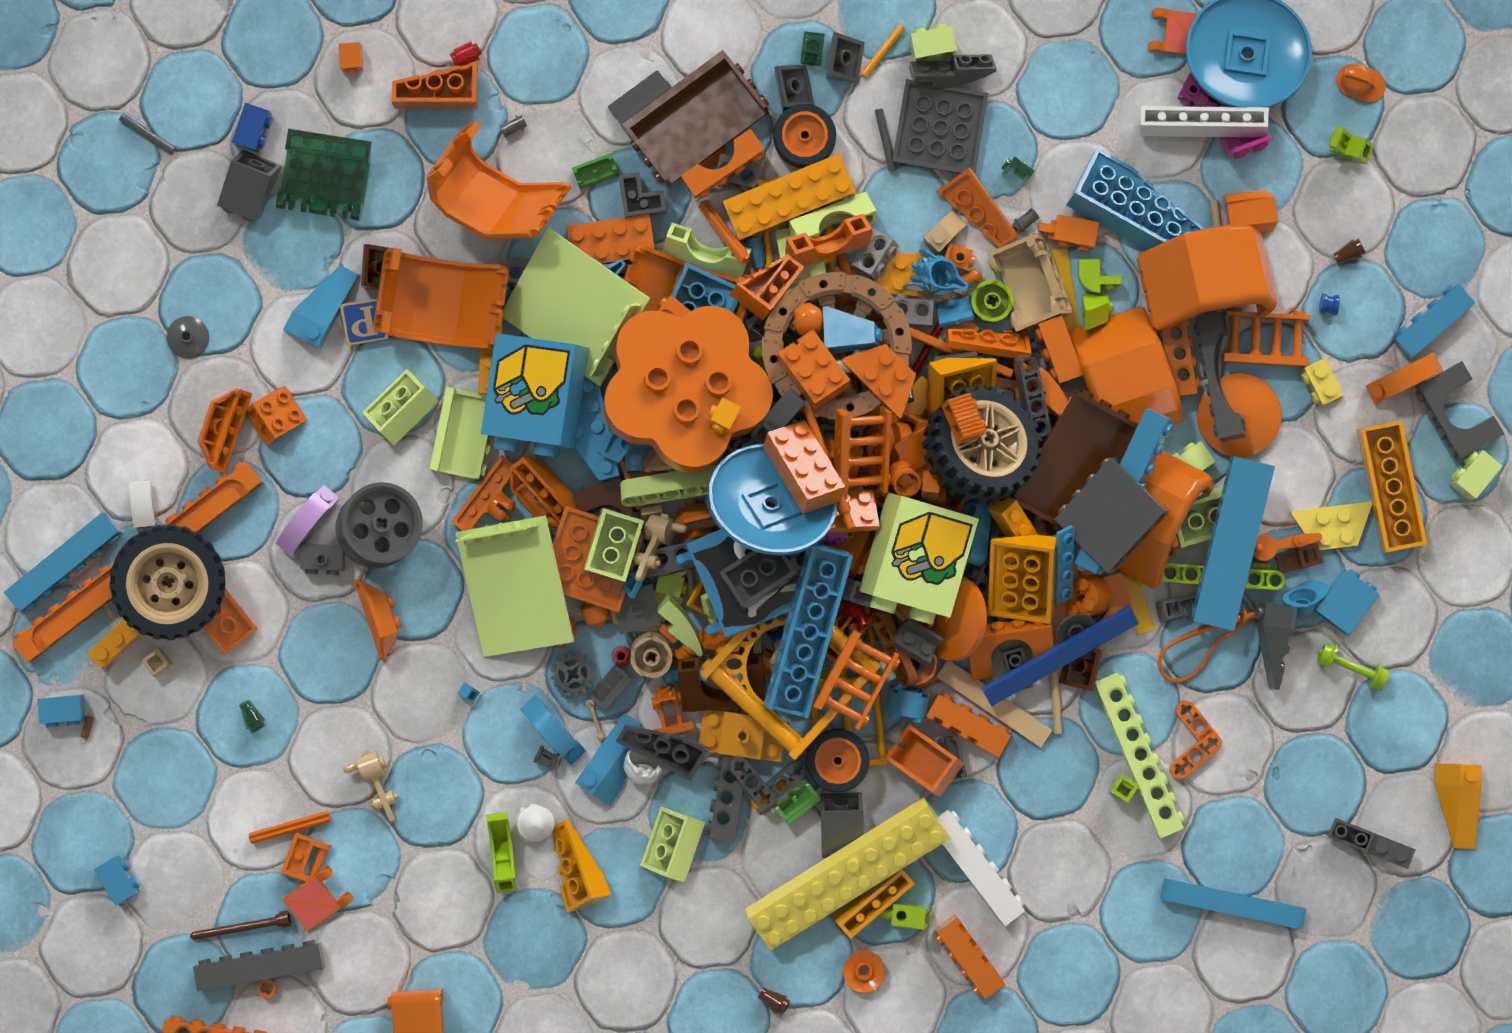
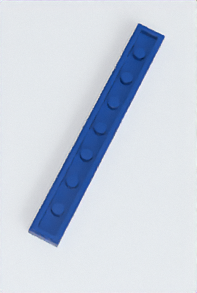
(1060, 655)

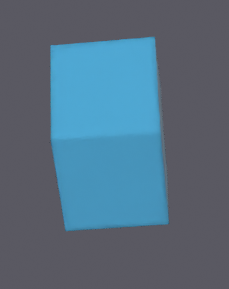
(468, 692)

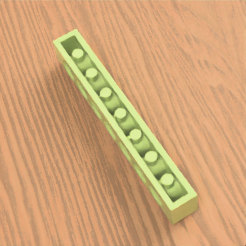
(1175, 820)

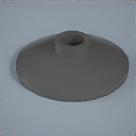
(198, 337)
(1073, 625)

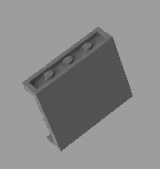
(1111, 515)

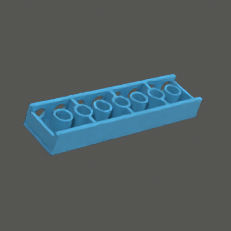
(1232, 543)
(808, 630)

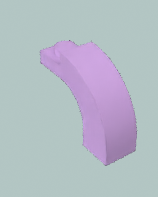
(306, 519)

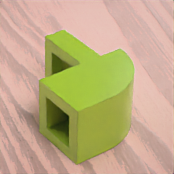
(1350, 146)
(1089, 276)

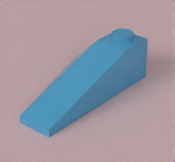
(605, 771)

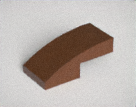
(1298, 558)

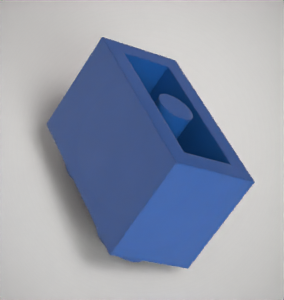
(252, 128)

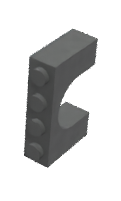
(1434, 393)

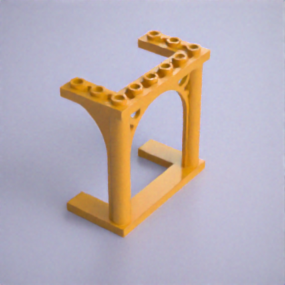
(747, 699)

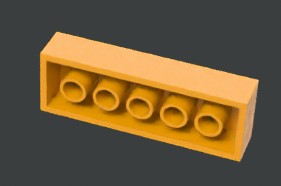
(789, 197)
(1391, 486)

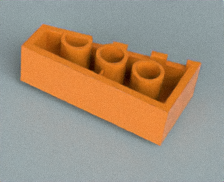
(438, 90)
(970, 956)

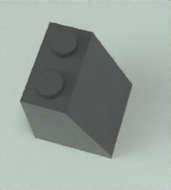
(248, 185)
(840, 820)

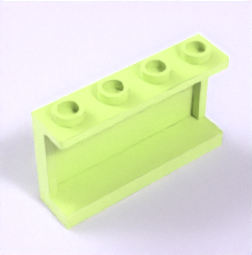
(459, 442)

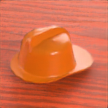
(1361, 82)

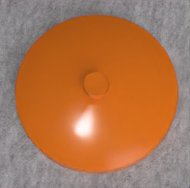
(1255, 402)
(965, 627)

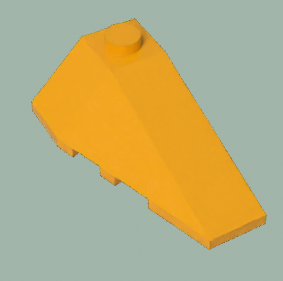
(1460, 800)
(581, 876)

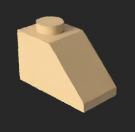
(944, 232)

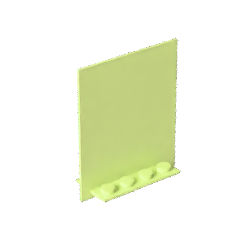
(573, 301)
(514, 586)

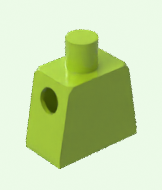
(916, 915)

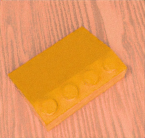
(954, 375)
(1022, 578)

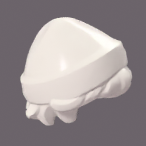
(640, 769)
(533, 823)

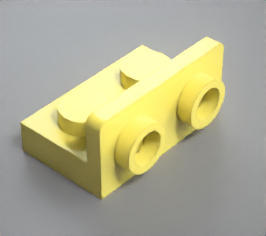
(1322, 382)

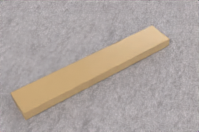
(1004, 710)

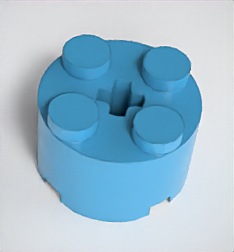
(907, 703)

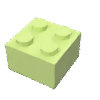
(932, 44)
(1475, 474)

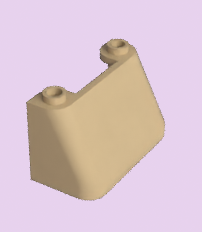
(1033, 279)

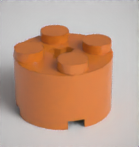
(1089, 596)

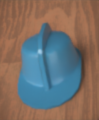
(1306, 596)

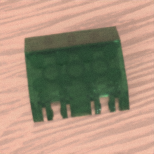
(325, 174)

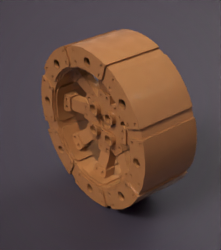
(824, 289)

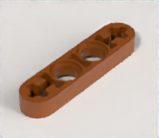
(884, 627)

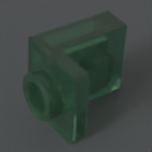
(812, 48)
(1021, 169)

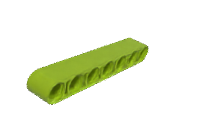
(1263, 576)

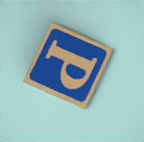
(358, 322)

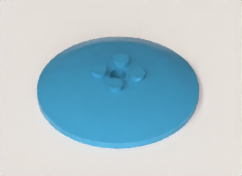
(1268, 31)
(739, 499)

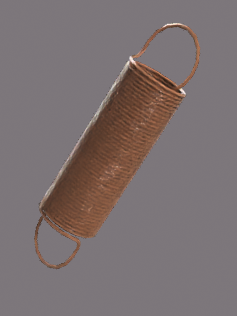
(87, 727)

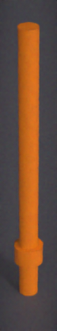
(843, 506)

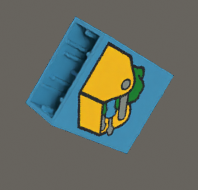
(534, 393)

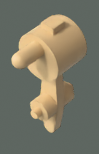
(657, 530)
(371, 768)

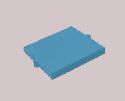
(954, 311)

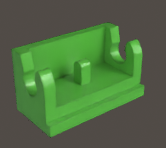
(595, 171)
(796, 801)

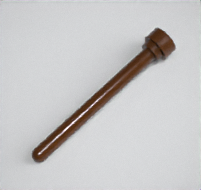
(281, 920)

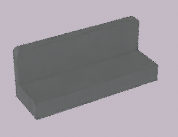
(639, 97)

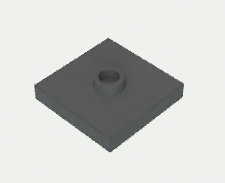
(638, 612)

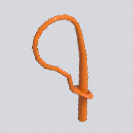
(1242, 618)

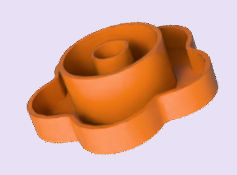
(672, 378)

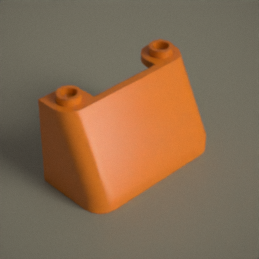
(417, 1011)

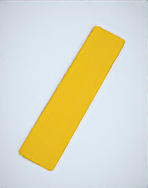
(1062, 260)
(1138, 604)

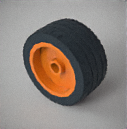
(806, 120)
(853, 757)

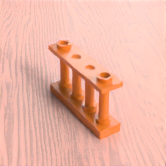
(1275, 358)
(844, 442)
(845, 661)

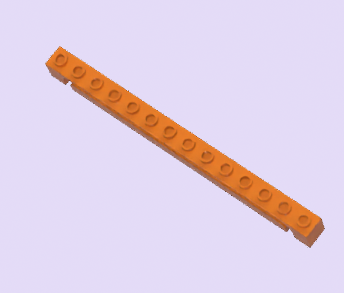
(96, 592)

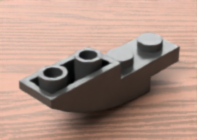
(957, 71)
(779, 416)
(1011, 651)
(1371, 843)

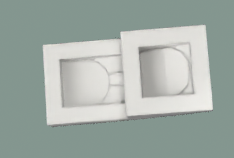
(142, 504)

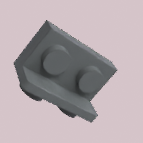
(916, 641)

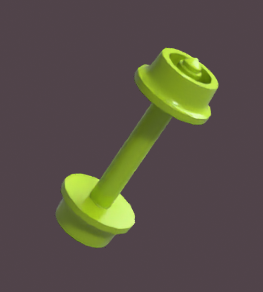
(1378, 677)

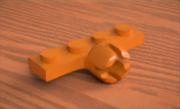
(487, 498)

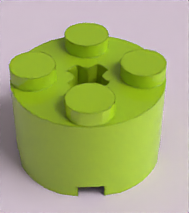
(995, 290)

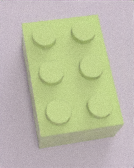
(613, 544)

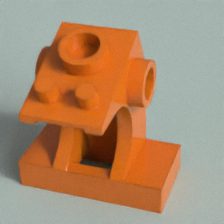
(664, 696)

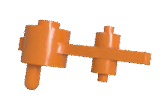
(1267, 547)

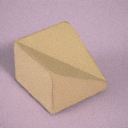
(156, 662)

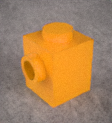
(723, 416)

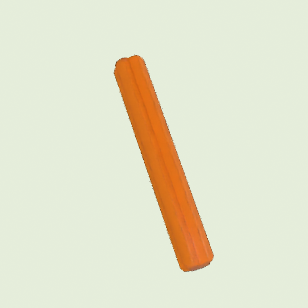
(724, 231)
(289, 827)

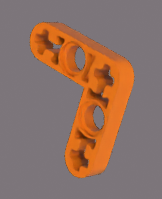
(1201, 737)

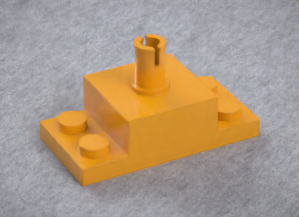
(738, 736)

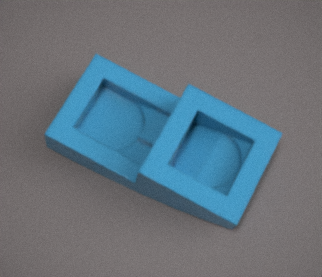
(631, 585)

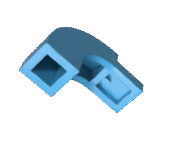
(552, 730)

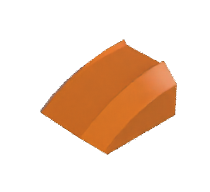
(1252, 209)

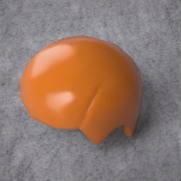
(808, 318)

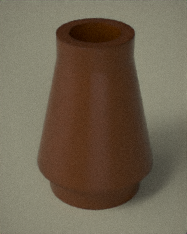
(1350, 251)
(775, 1001)

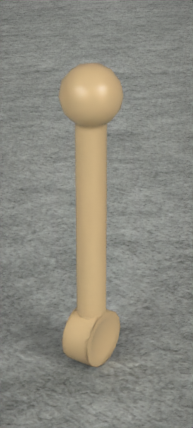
(590, 703)

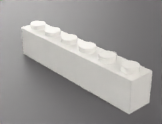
(1204, 121)
(979, 871)

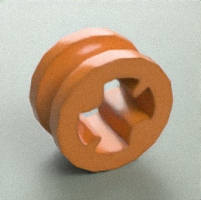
(265, 994)

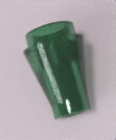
(252, 718)

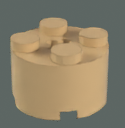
(654, 643)

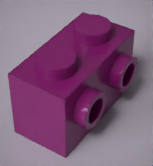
(1193, 95)

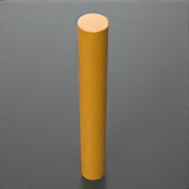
(882, 51)

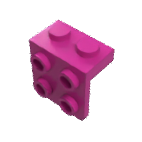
(1240, 146)

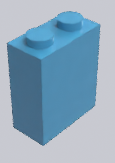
(1347, 601)

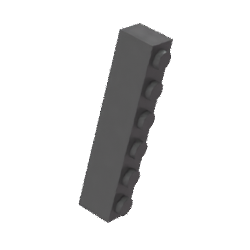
(258, 967)

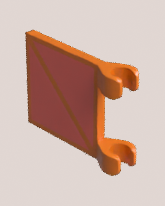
(1176, 30)
(313, 901)

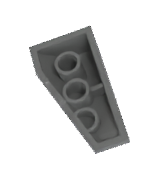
(1274, 627)
(671, 751)

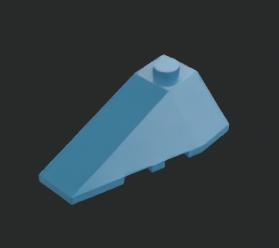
(319, 311)

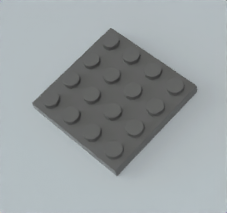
(940, 127)

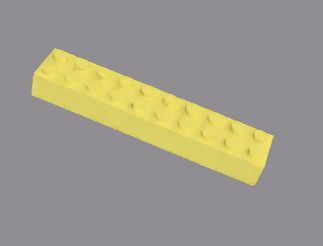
(847, 873)

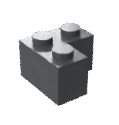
(637, 202)

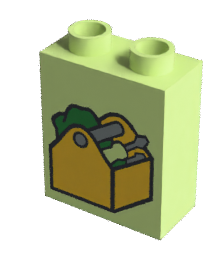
(918, 558)

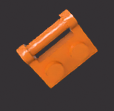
(299, 855)

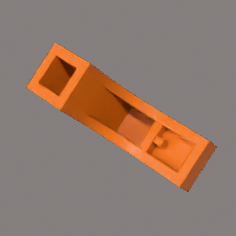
(1404, 378)

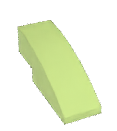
(680, 623)

